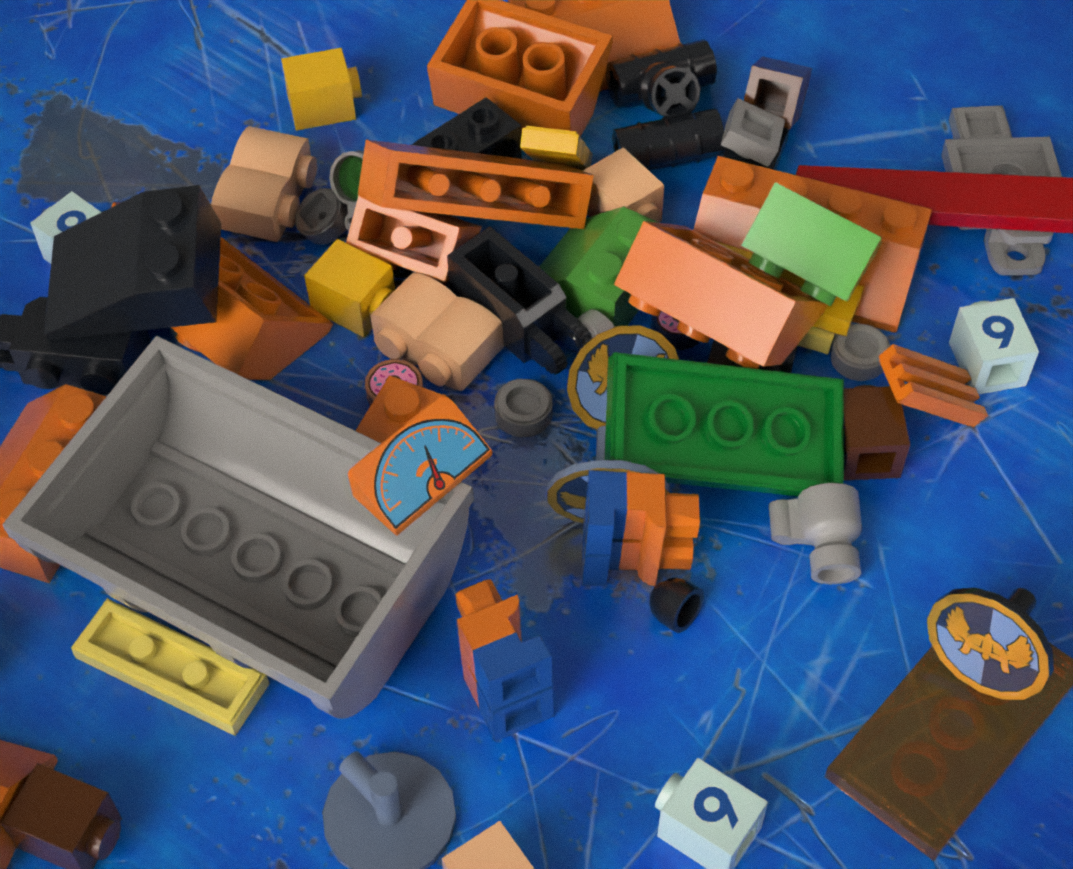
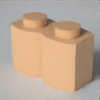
(264, 183)
(437, 331)

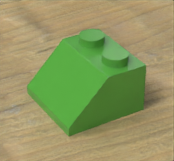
(810, 243)
(590, 261)

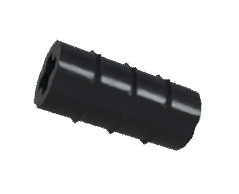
(624, 74)
(673, 139)

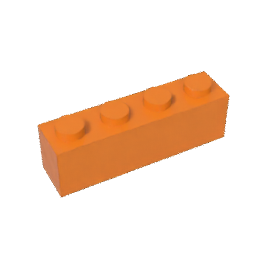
(474, 185)

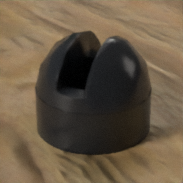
(676, 603)

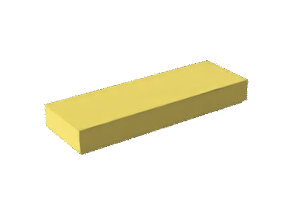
(170, 666)

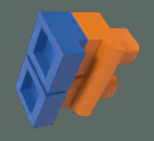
(636, 526)
(503, 673)

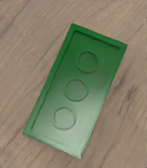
(725, 424)

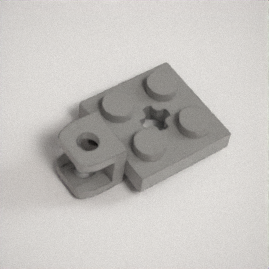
(1008, 157)

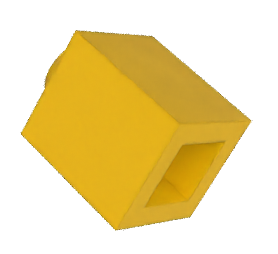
(320, 88)
(349, 286)

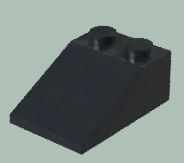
(136, 267)

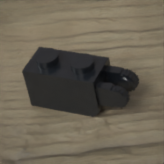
(520, 295)
(81, 362)

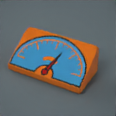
(418, 464)

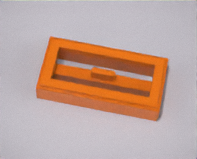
(931, 386)

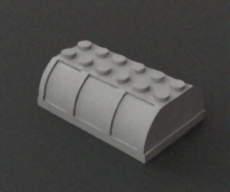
(242, 528)

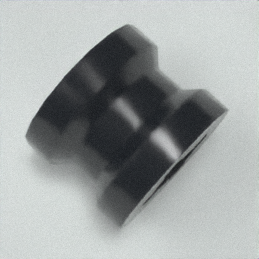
(679, 94)

